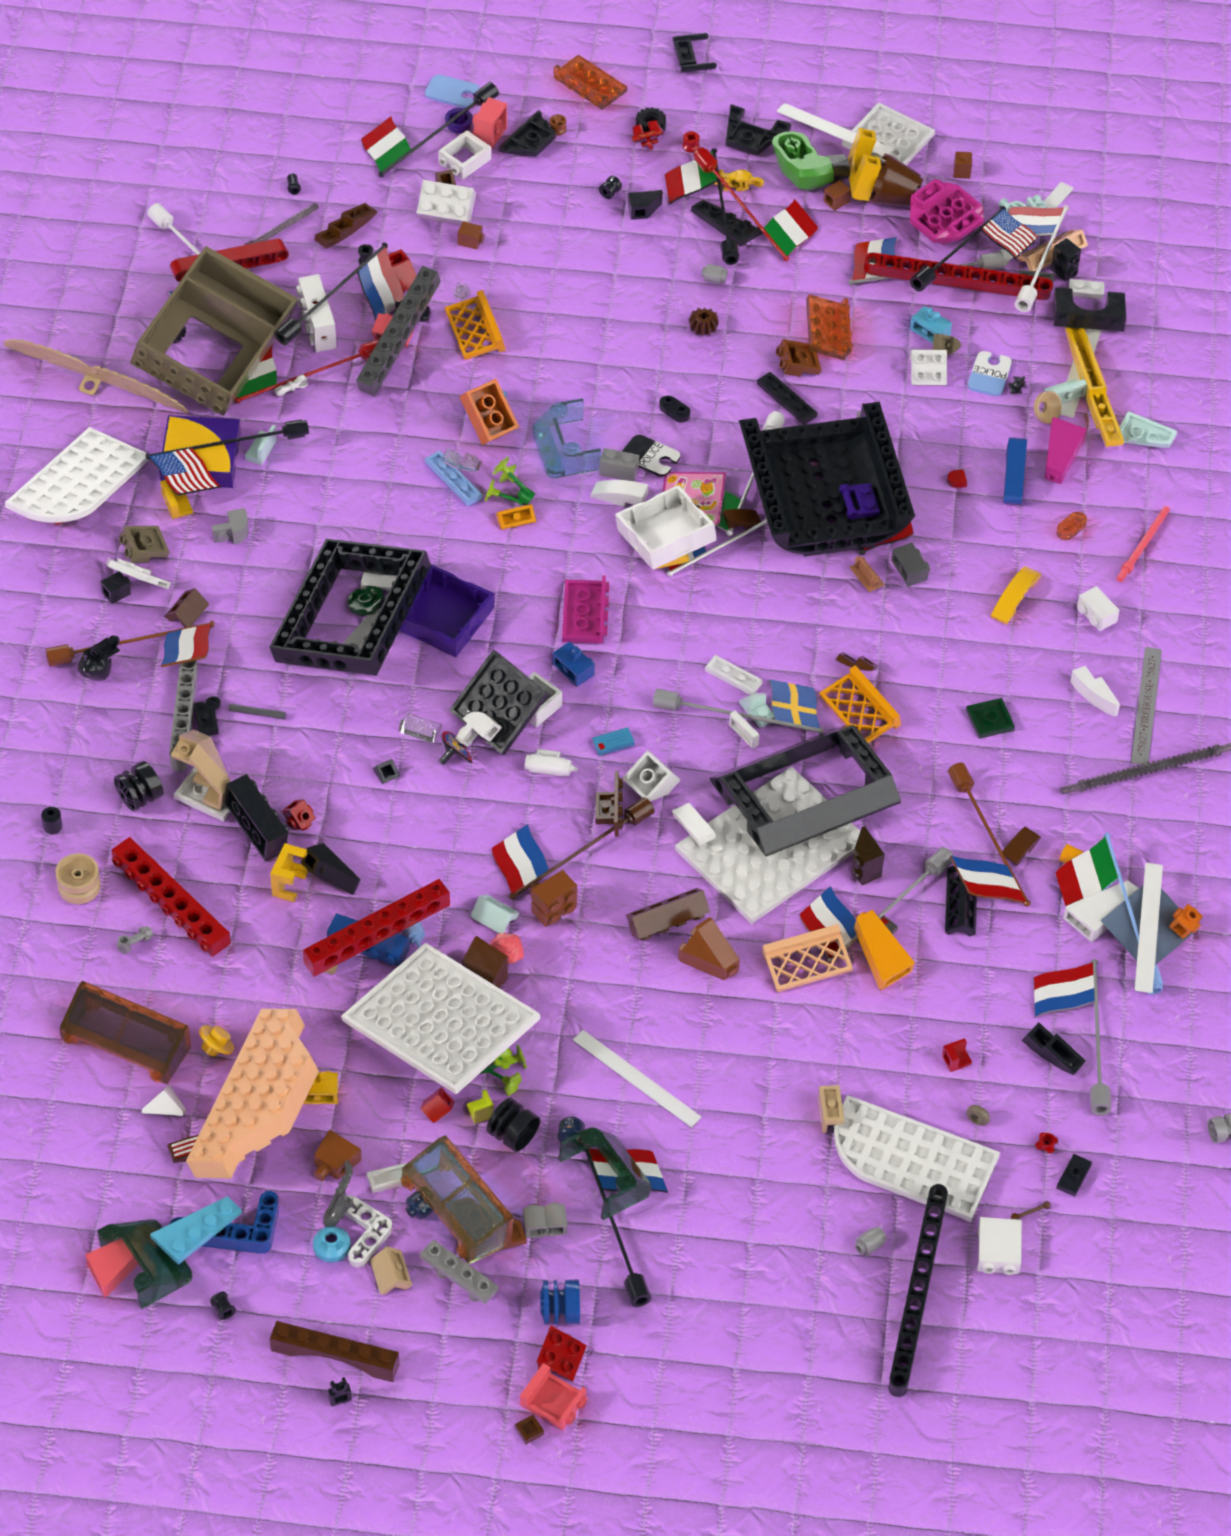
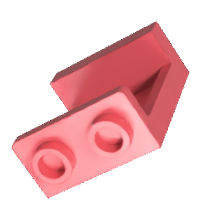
(552, 1398)

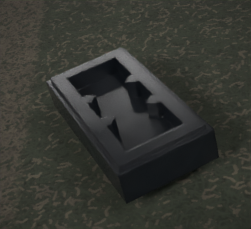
(1074, 1175)

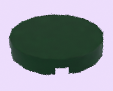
(366, 600)

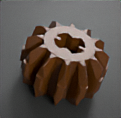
(703, 321)

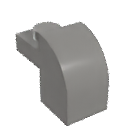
(234, 530)

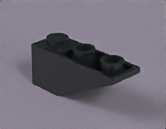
(330, 868)

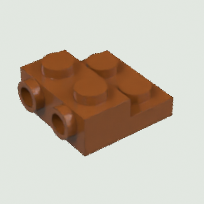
(797, 358)

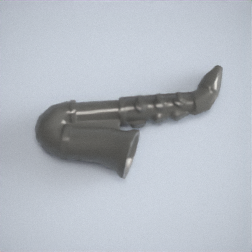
(340, 1201)

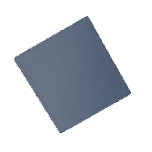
(1121, 926)

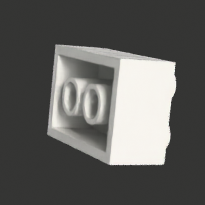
(445, 202)

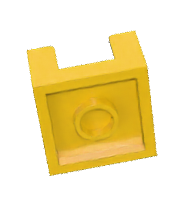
(286, 870)

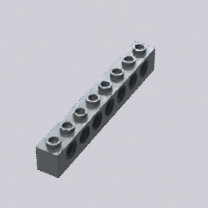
(398, 331)

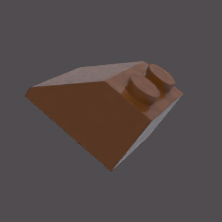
(486, 962)

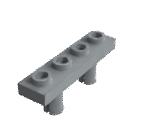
(459, 1272)

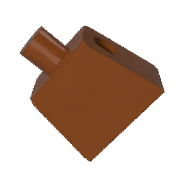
(332, 1156)

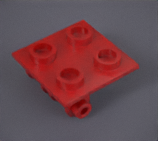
(561, 1353)

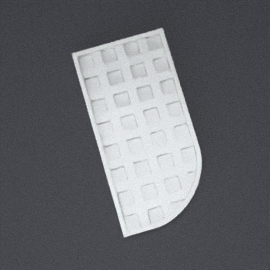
(78, 479)
(912, 1157)

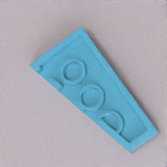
(193, 1231)

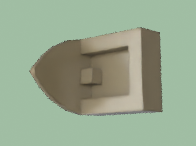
(945, 342)

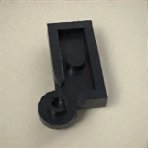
(206, 715)

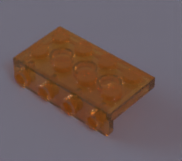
(589, 82)
(829, 327)

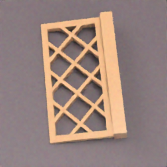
(798, 944)

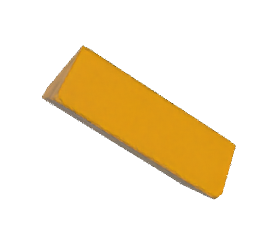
(516, 517)

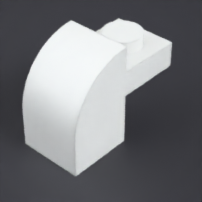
(477, 724)

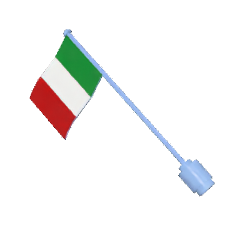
(1093, 873)

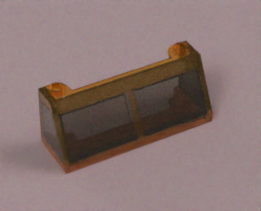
(126, 1031)

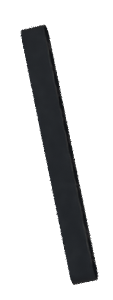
(915, 1297)

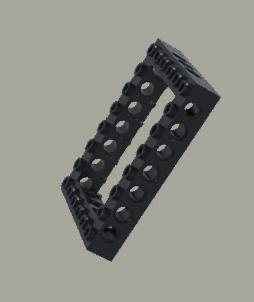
(290, 643)

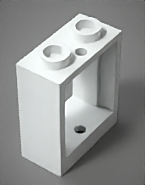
(472, 143)

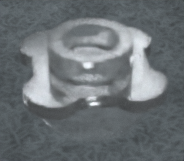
(462, 291)

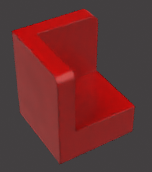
(956, 1055)
(437, 1105)

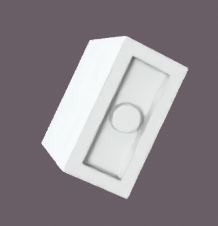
(999, 1245)

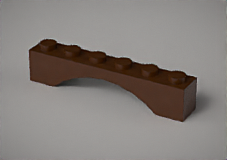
(371, 1359)

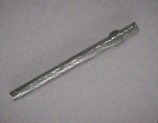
(285, 224)

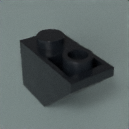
(644, 204)

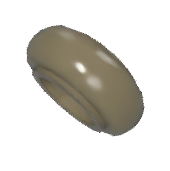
(978, 1115)

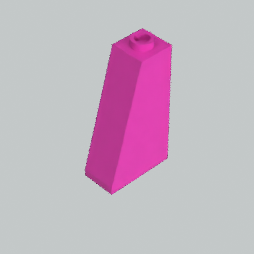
(1063, 448)

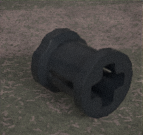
(365, 252)
(223, 1306)

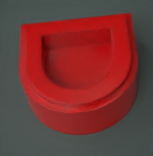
(957, 479)

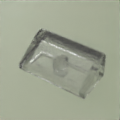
(419, 727)

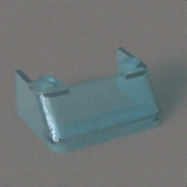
(558, 457)

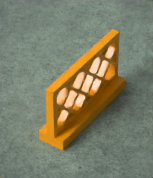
(489, 324)
(871, 695)

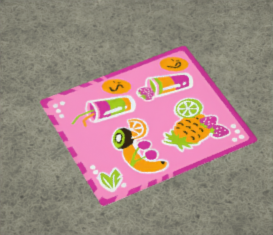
(703, 488)

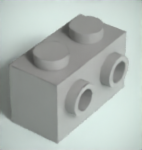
(619, 465)

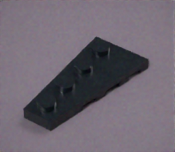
(738, 230)

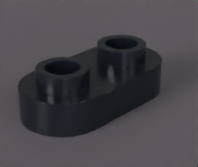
(674, 408)

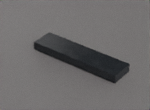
(787, 398)

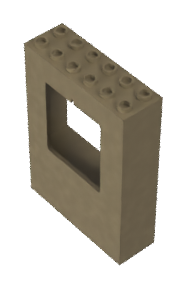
(227, 301)

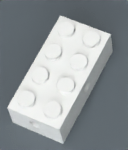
(320, 322)

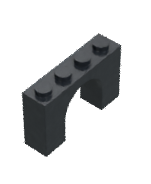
(1070, 315)

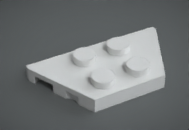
(137, 572)

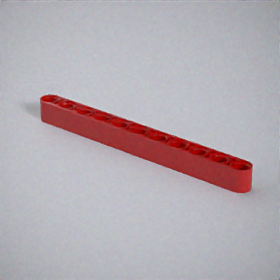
(950, 271)

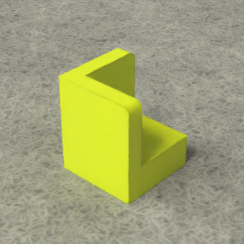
(481, 1109)

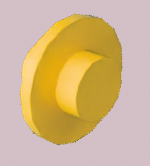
(216, 1040)

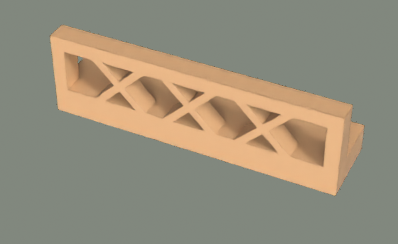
(1034, 256)

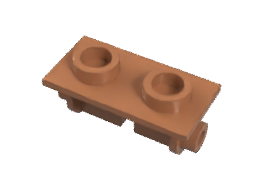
(866, 574)

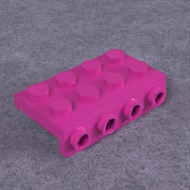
(585, 611)

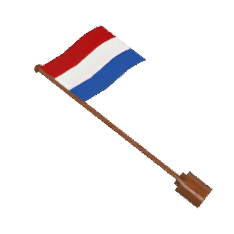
(179, 646)
(982, 877)

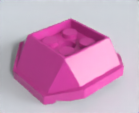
(944, 212)

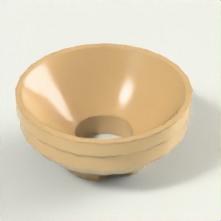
(1051, 409)

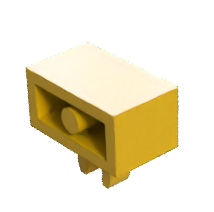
(324, 1089)

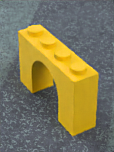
(863, 166)

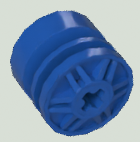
(561, 1302)

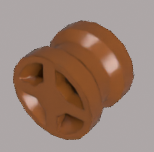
(558, 123)

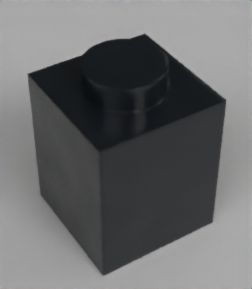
(116, 587)

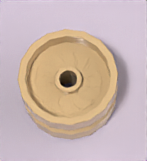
(78, 878)

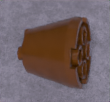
(895, 183)

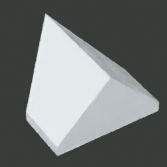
(165, 1103)

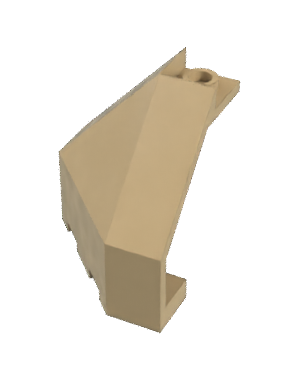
(201, 753)

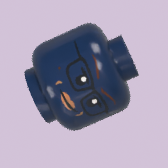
(569, 1126)
(417, 1206)

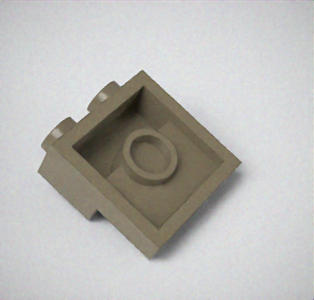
(143, 543)

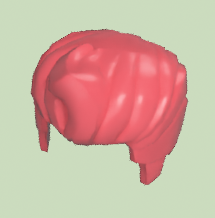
(509, 945)

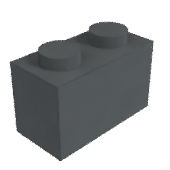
(910, 564)

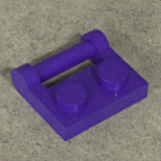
(864, 498)

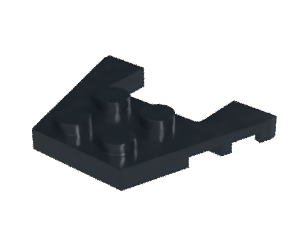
(748, 136)

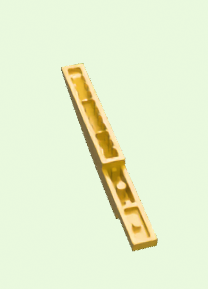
(1096, 388)

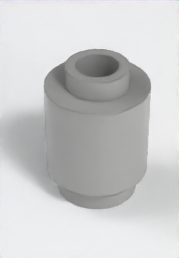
(714, 273)
(870, 1241)

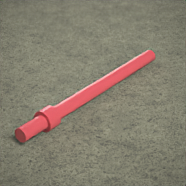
(1128, 565)

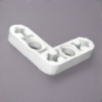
(372, 1227)

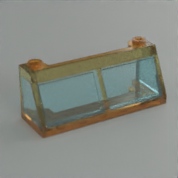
(460, 1200)

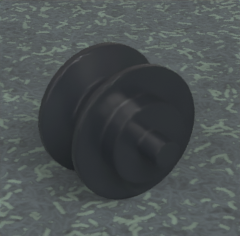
(1017, 385)

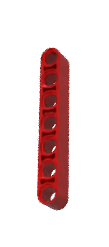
(245, 255)

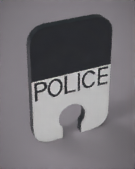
(650, 454)

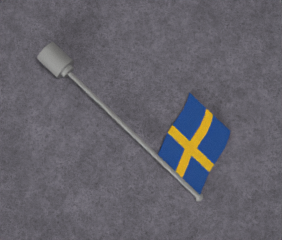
(791, 705)

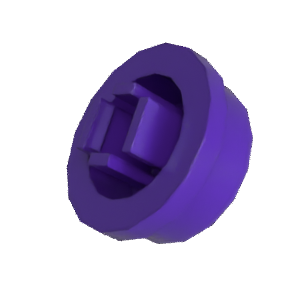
(462, 123)

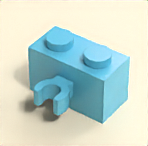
(928, 323)

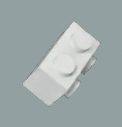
(1098, 608)

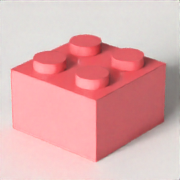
(490, 121)

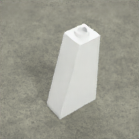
(1087, 913)

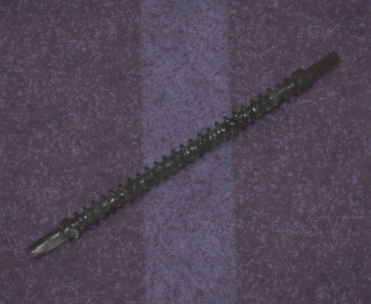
(1083, 785)

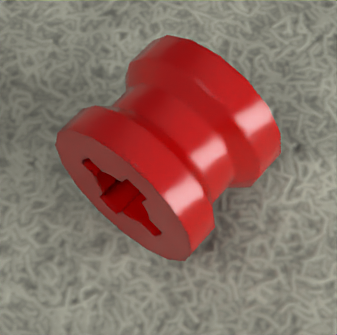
(691, 141)

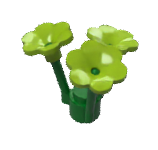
(525, 494)

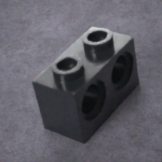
(1065, 259)

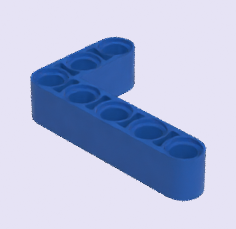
(251, 1233)

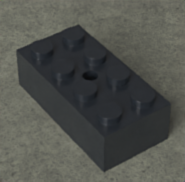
(256, 817)

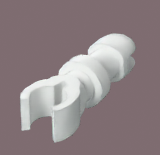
(299, 382)

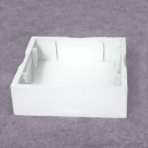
(665, 527)

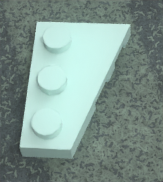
(1145, 432)

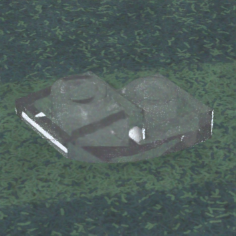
(467, 463)

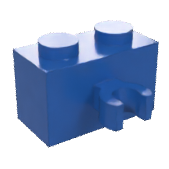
(573, 663)

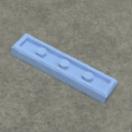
(454, 479)

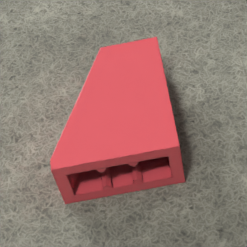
(110, 1265)

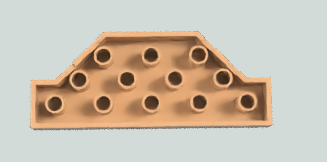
(258, 1095)

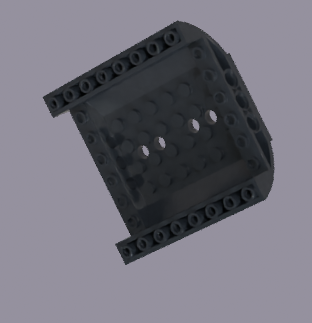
(846, 453)

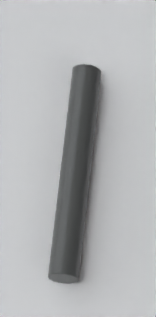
(257, 711)

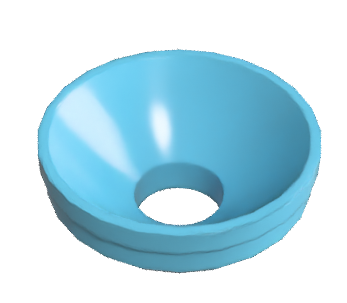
(331, 1251)

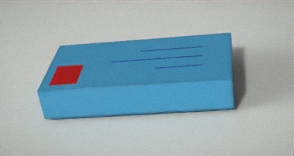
(613, 741)

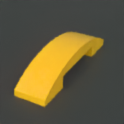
(1014, 593)

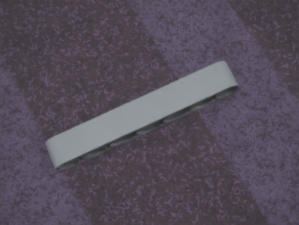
(183, 707)

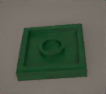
(990, 718)

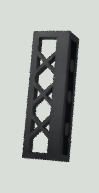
(966, 906)

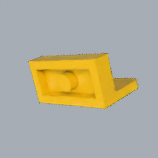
(177, 504)

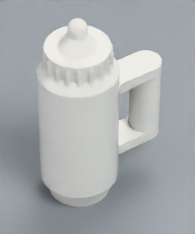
(549, 763)

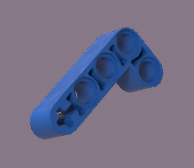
(1014, 470)

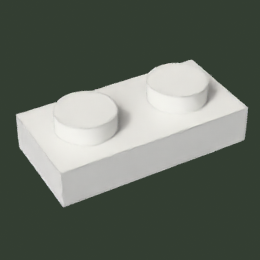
(1087, 289)

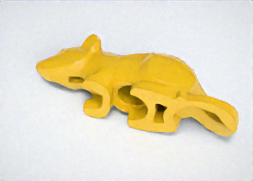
(740, 180)

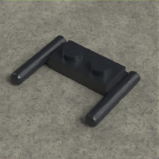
(685, 53)

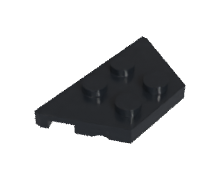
(530, 137)

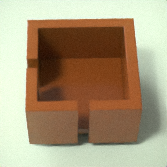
(554, 898)

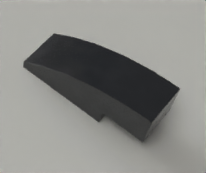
(1053, 1049)

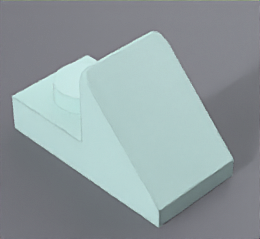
(756, 705)

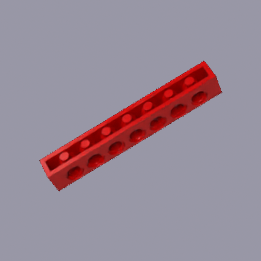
(179, 898)
(376, 927)

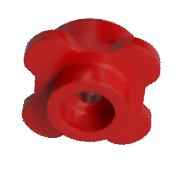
(1049, 1138)

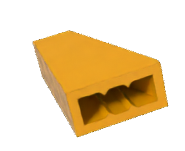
(882, 950)

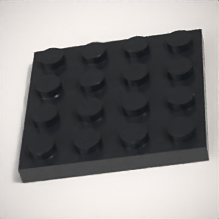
(503, 695)

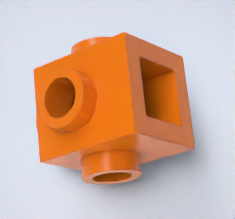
(1185, 921)

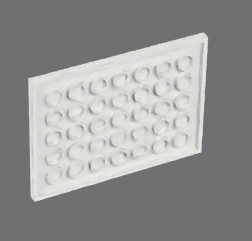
(740, 868)
(441, 1018)

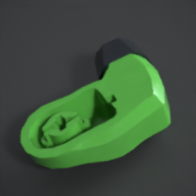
(802, 164)

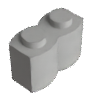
(545, 1220)

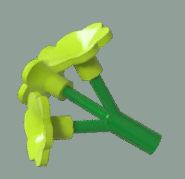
(504, 1061)

